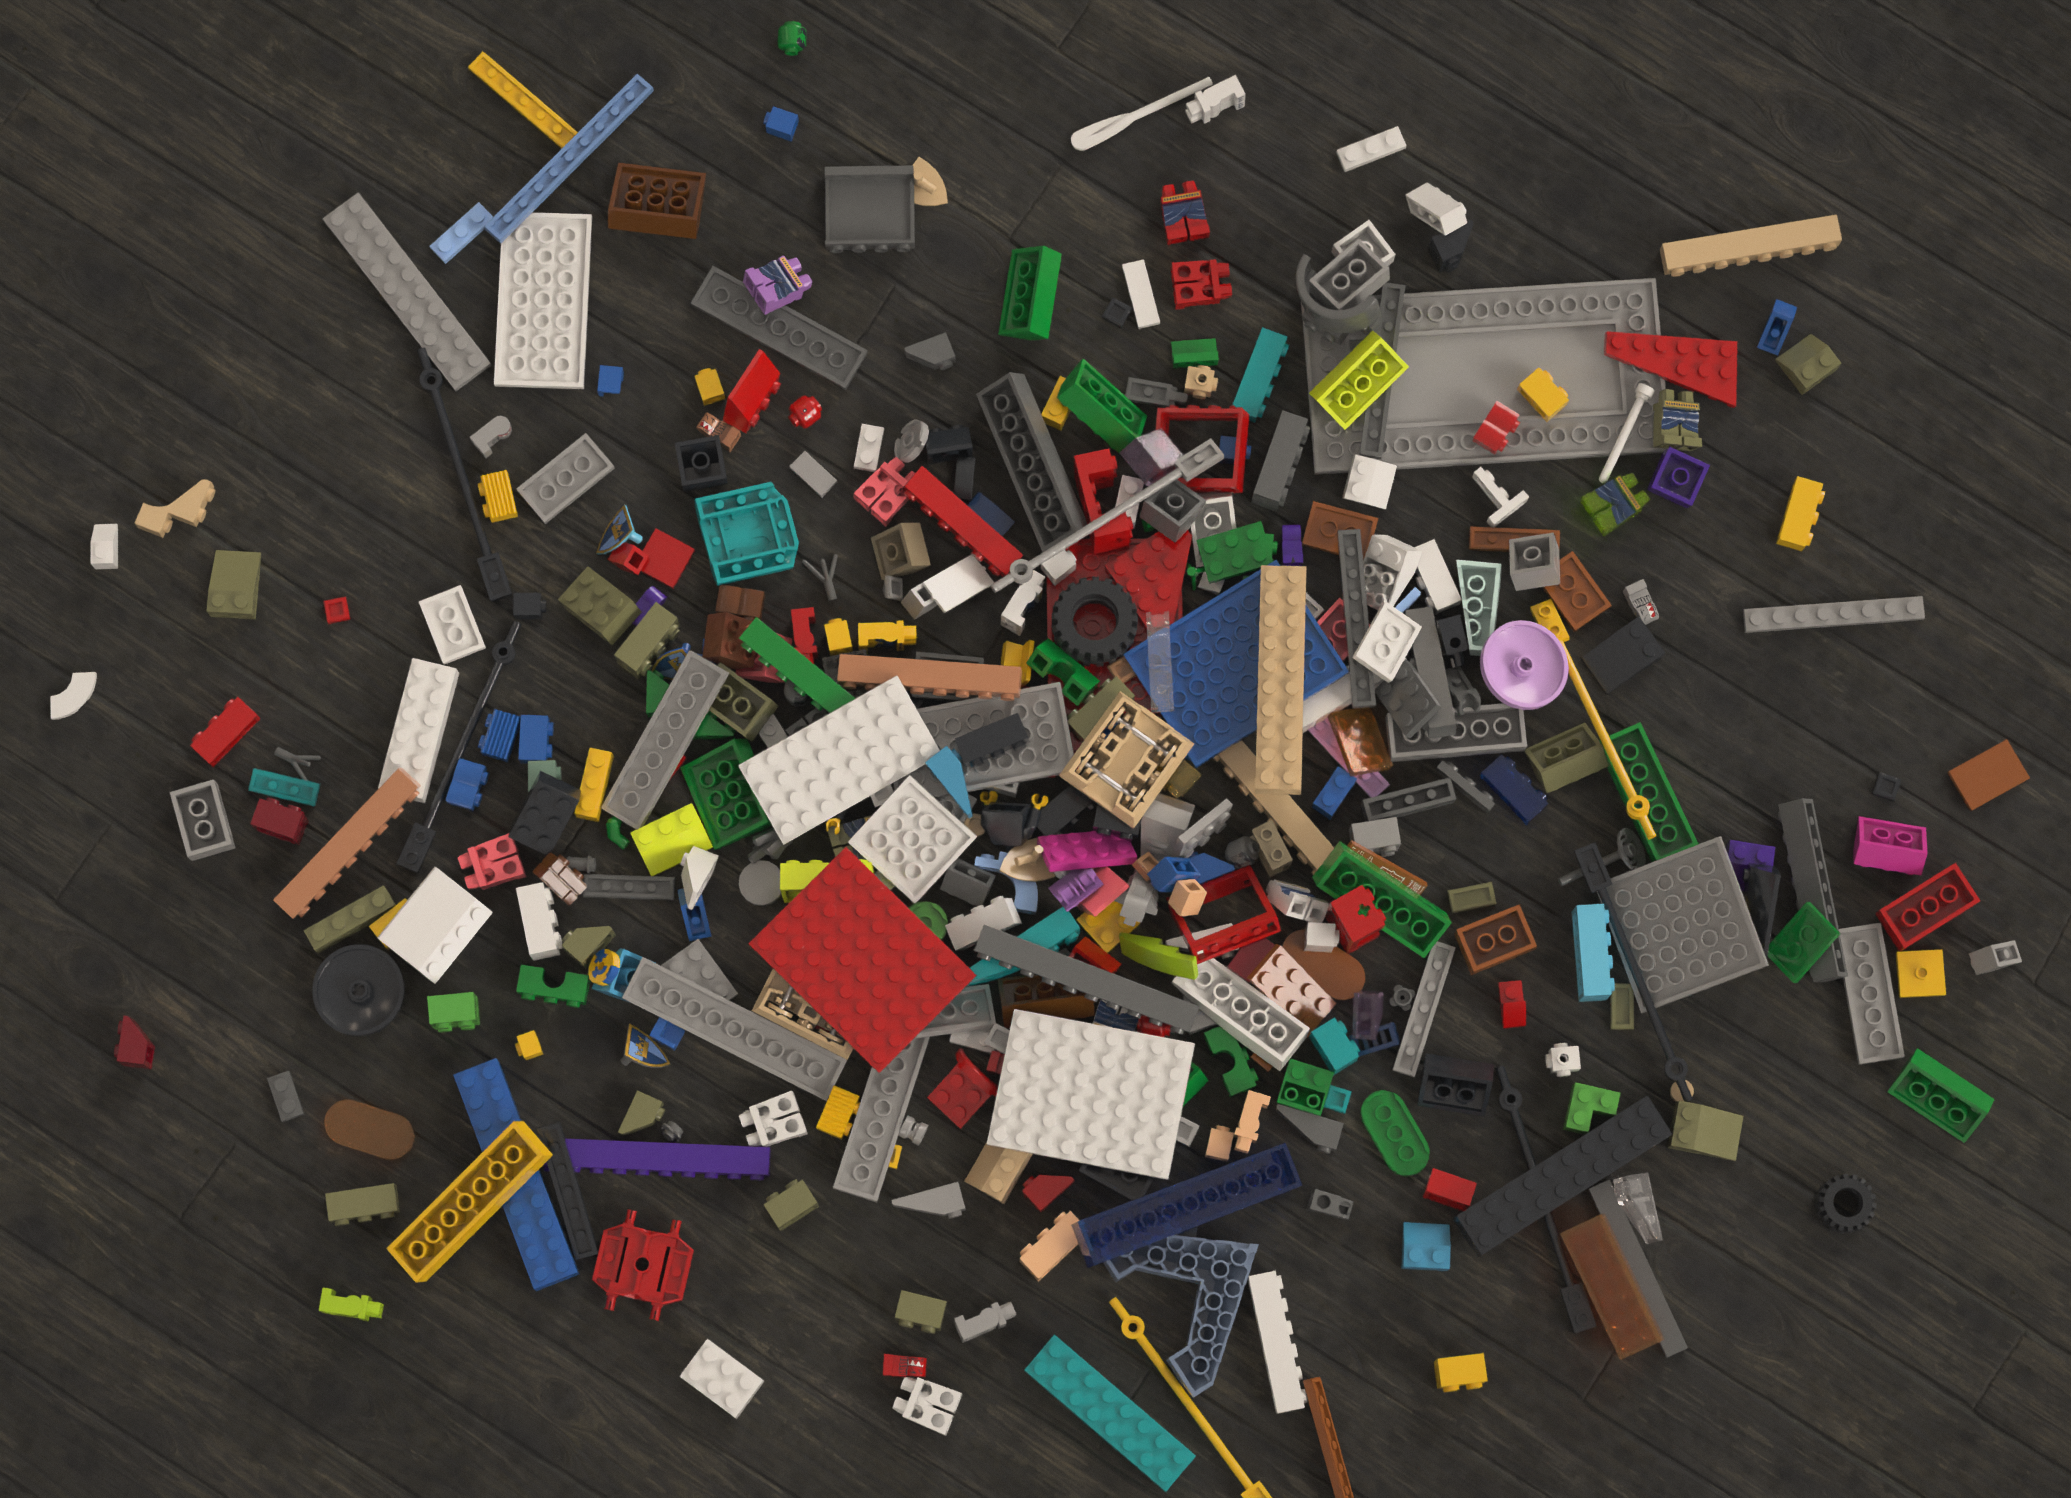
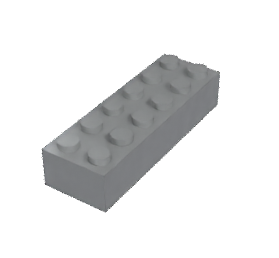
(1489, 731)

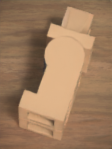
(1249, 1120)

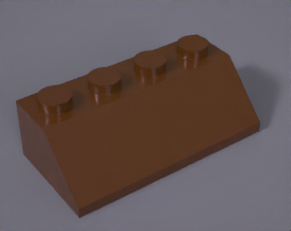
(1041, 998)

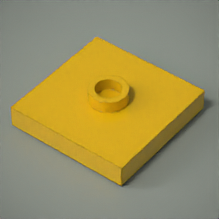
(1920, 973)

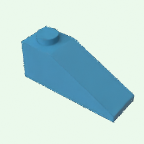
(949, 772)

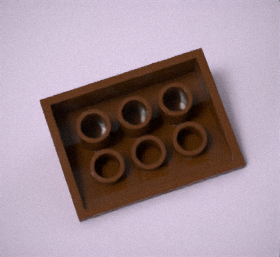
(656, 200)

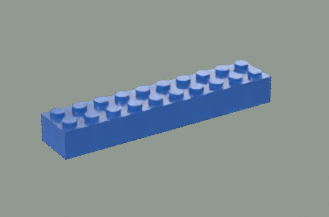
(530, 1207)

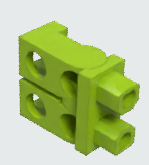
(349, 1307)

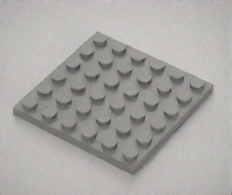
(1686, 923)

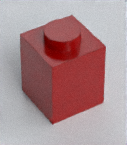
(628, 558)

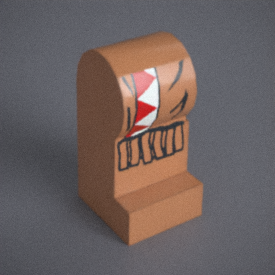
(712, 426)

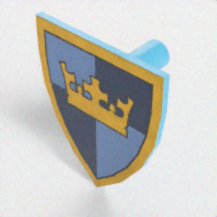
(617, 532)

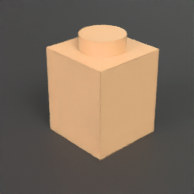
(1187, 897)
(1219, 1143)

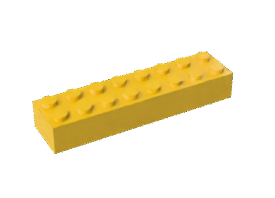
(469, 1201)

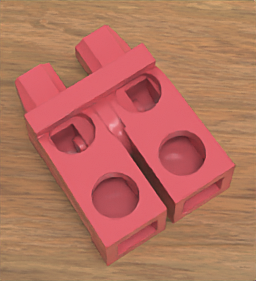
(883, 491)
(493, 863)

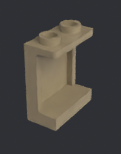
(1273, 851)

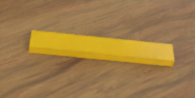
(522, 100)

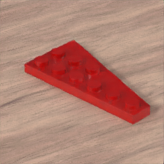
(1688, 362)

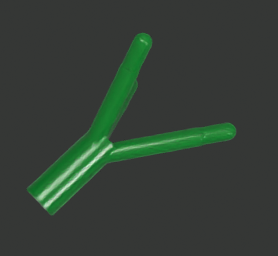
(1193, 572)

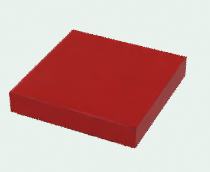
(666, 558)

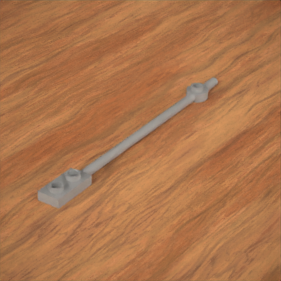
(1187, 466)

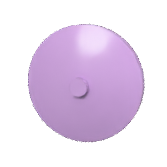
(1524, 665)

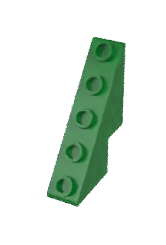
(709, 727)

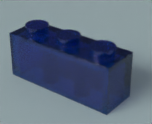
(1514, 789)

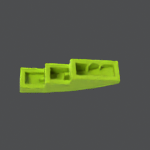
(1160, 957)

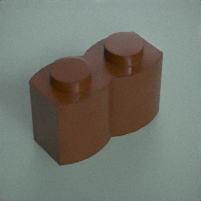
(740, 602)

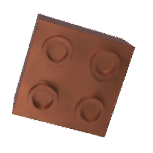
(723, 641)

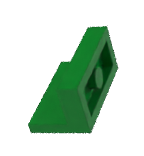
(1194, 353)

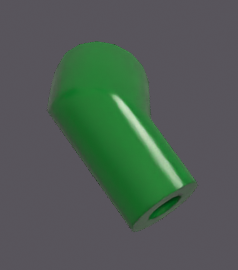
(613, 832)

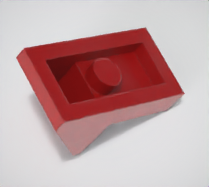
(1512, 1004)

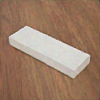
(1141, 294)

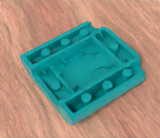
(747, 532)

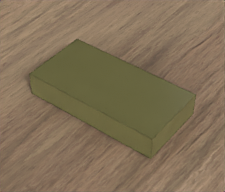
(1471, 897)
(1622, 1007)

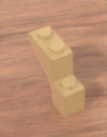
(187, 508)

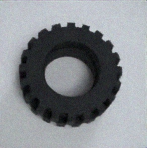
(1094, 592)

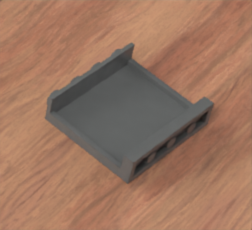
(870, 208)

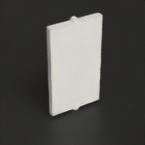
(958, 583)

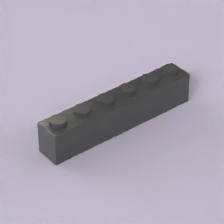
(1429, 664)

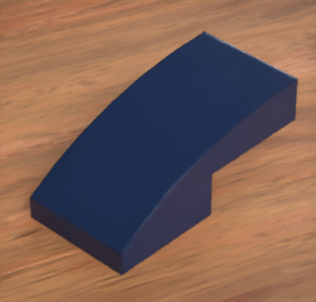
(990, 513)

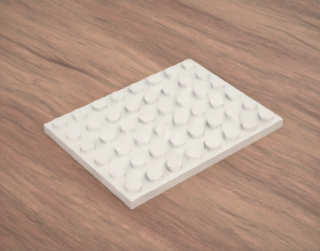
(1091, 1094)

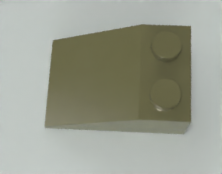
(234, 584)
(1705, 1130)

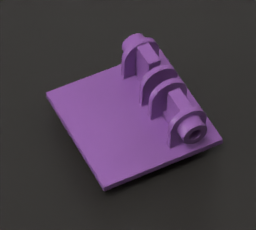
(1075, 887)

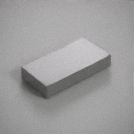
(813, 474)

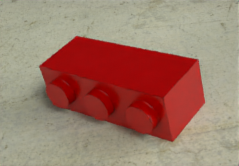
(224, 731)

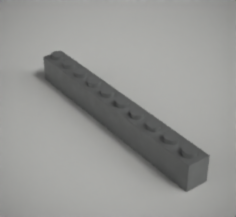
(1085, 978)

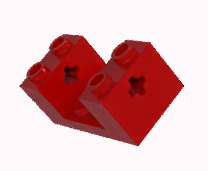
(1095, 472)
(1353, 928)

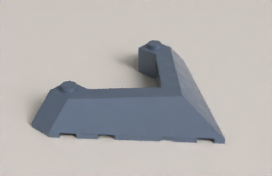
(1221, 1275)

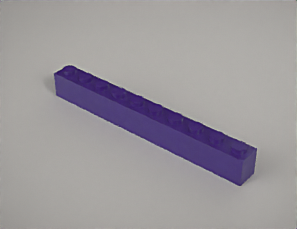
(669, 1159)

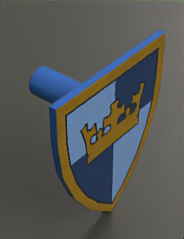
(670, 662)

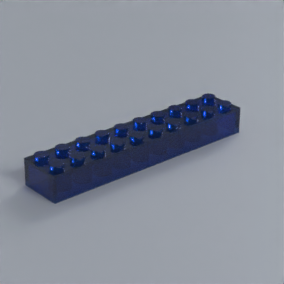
(1186, 1205)

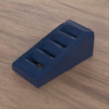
(1394, 1036)

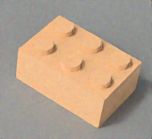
(1051, 1246)

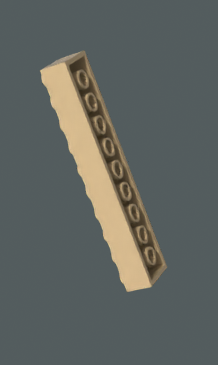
(1280, 680)

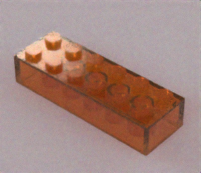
(1612, 1286)

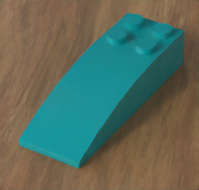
(1050, 933)

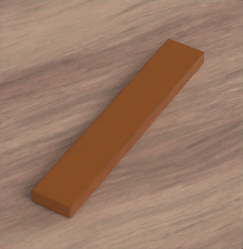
(1328, 1438)

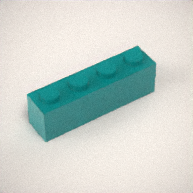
(1259, 373)

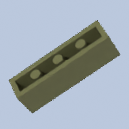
(349, 919)

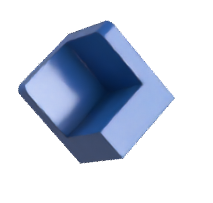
(610, 380)
(667, 1033)

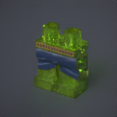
(1620, 498)

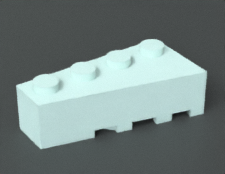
(1480, 600)

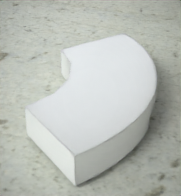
(74, 696)

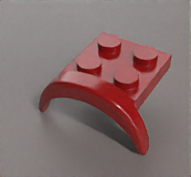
(963, 1091)

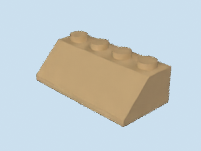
(997, 1171)

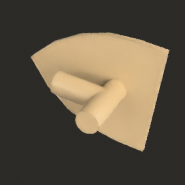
(928, 185)
(1026, 863)

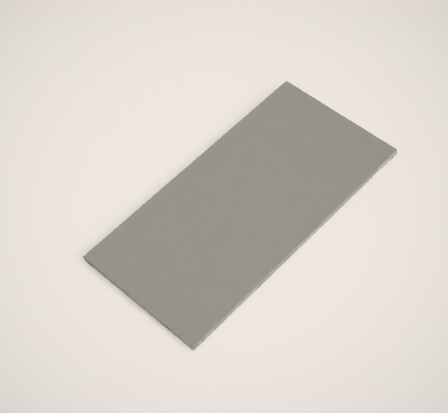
(1475, 351)

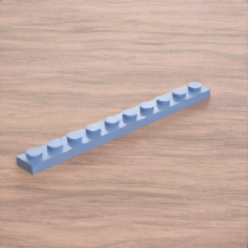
(568, 158)

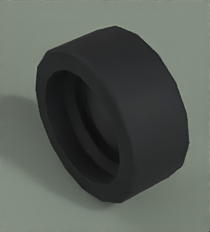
(964, 477)

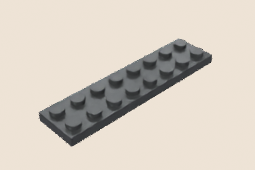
(780, 330)

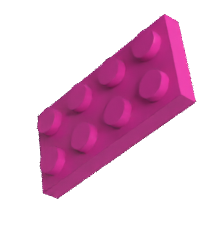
(1085, 851)

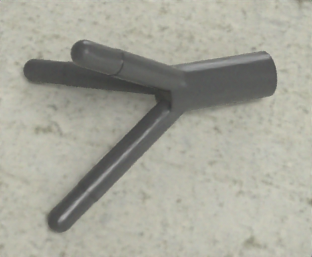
(827, 579)
(294, 759)

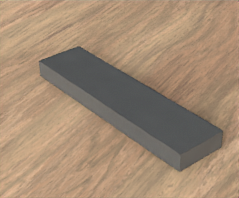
(629, 887)

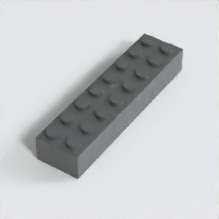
(1031, 459)

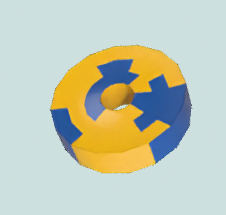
(604, 967)

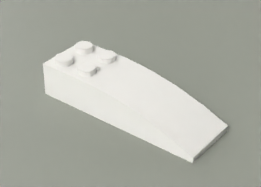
(1244, 1012)

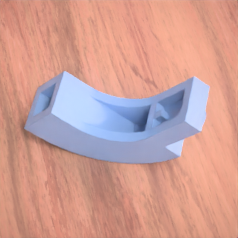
(1026, 891)

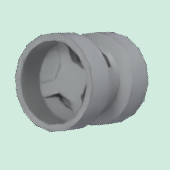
(913, 1130)

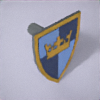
(642, 1050)

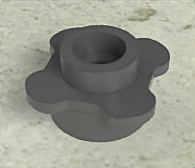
(1408, 995)
(671, 1131)

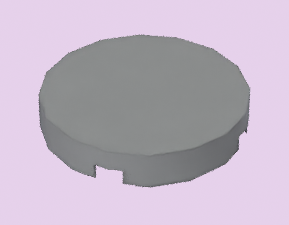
(912, 441)
(760, 883)

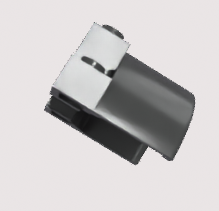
(1334, 324)

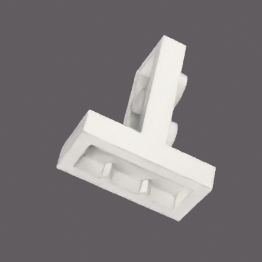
(1498, 497)

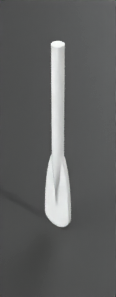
(1101, 131)

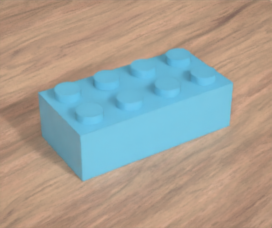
(1591, 952)

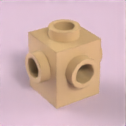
(1195, 377)

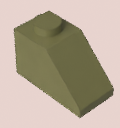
(641, 1114)

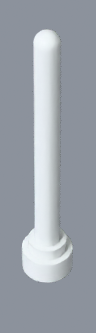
(1642, 395)

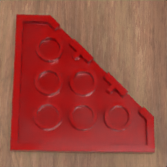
(1153, 574)

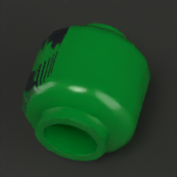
(792, 38)

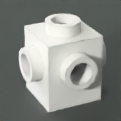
(1571, 1057)

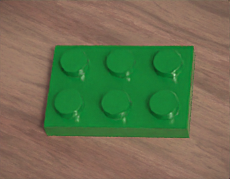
(1234, 552)
(1802, 942)

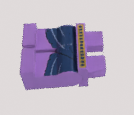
(776, 283)

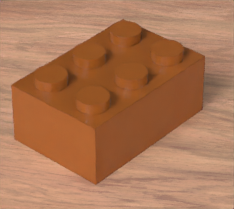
(1495, 939)

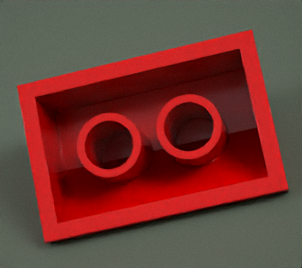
(752, 393)

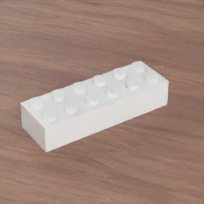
(421, 723)

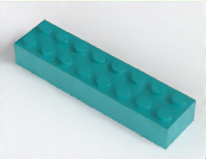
(1109, 1413)

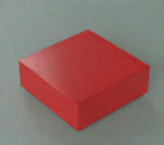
(336, 610)

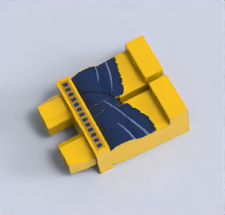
(886, 635)

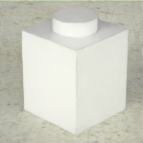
(1059, 566)

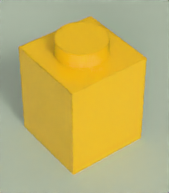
(709, 386)

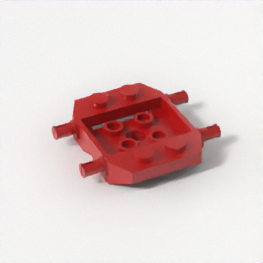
(642, 1284)

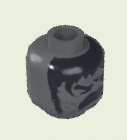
(793, 697)

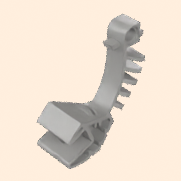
(1159, 831)

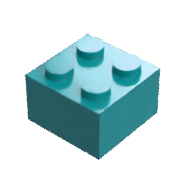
(1334, 1045)

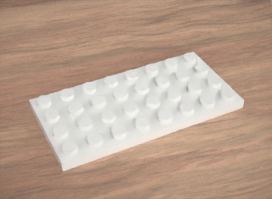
(544, 302)
(839, 759)

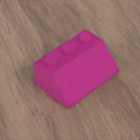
(1890, 846)

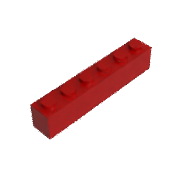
(961, 521)

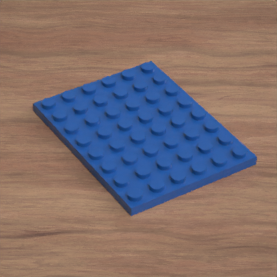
(1218, 668)

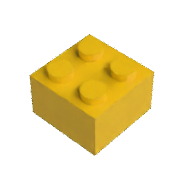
(1460, 1371)

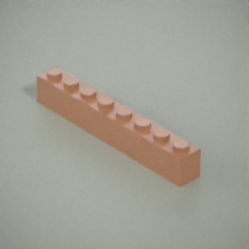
(931, 676)
(347, 842)

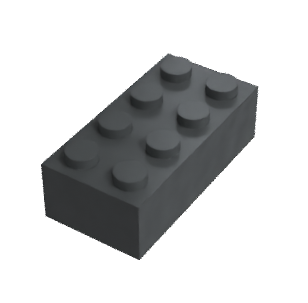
(1279, 462)

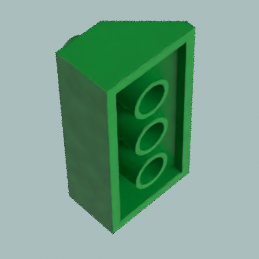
(1030, 293)
(1101, 406)
(1941, 1095)

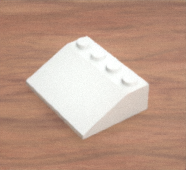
(434, 925)

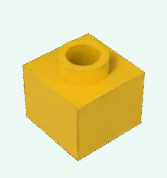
(528, 1045)

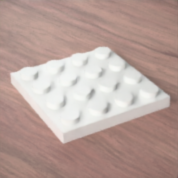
(912, 839)

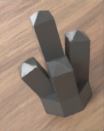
(767, 843)

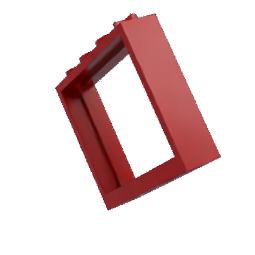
(1212, 413)
(1235, 935)

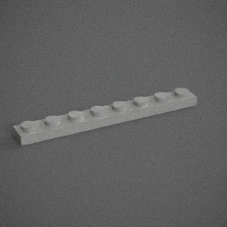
(1833, 614)

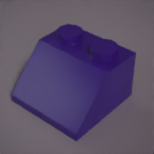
(1743, 853)

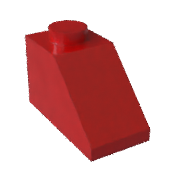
(1045, 1189)

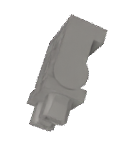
(985, 1322)

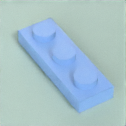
(461, 233)

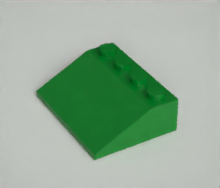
(724, 795)

